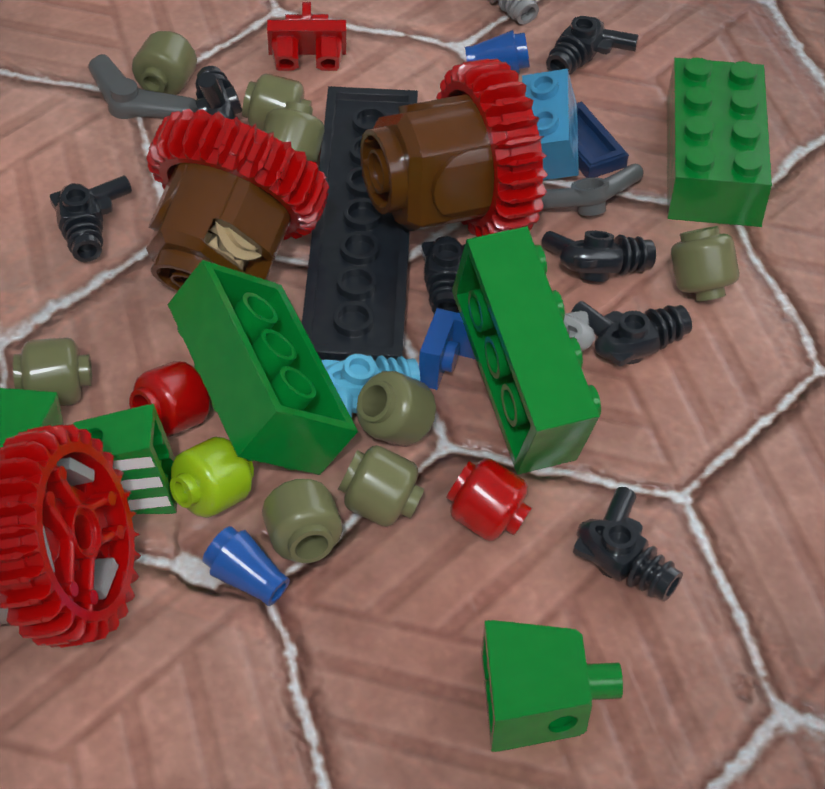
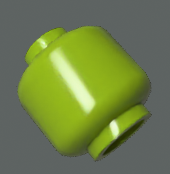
(210, 477)

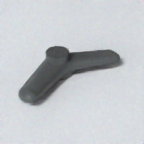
(128, 100)
(592, 193)

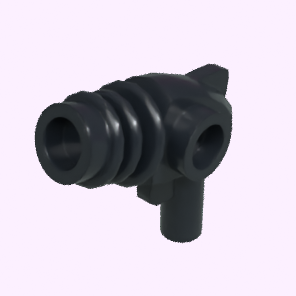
(583, 40)
(216, 93)
(81, 214)
(601, 253)
(440, 270)
(635, 335)
(622, 552)

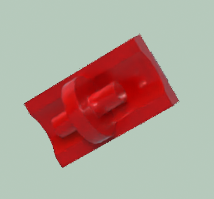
(306, 36)

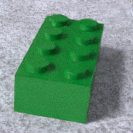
(717, 142)
(525, 350)
(261, 369)

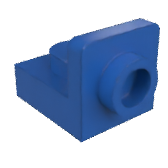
(441, 347)

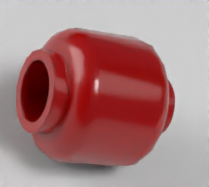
(176, 394)
(489, 499)

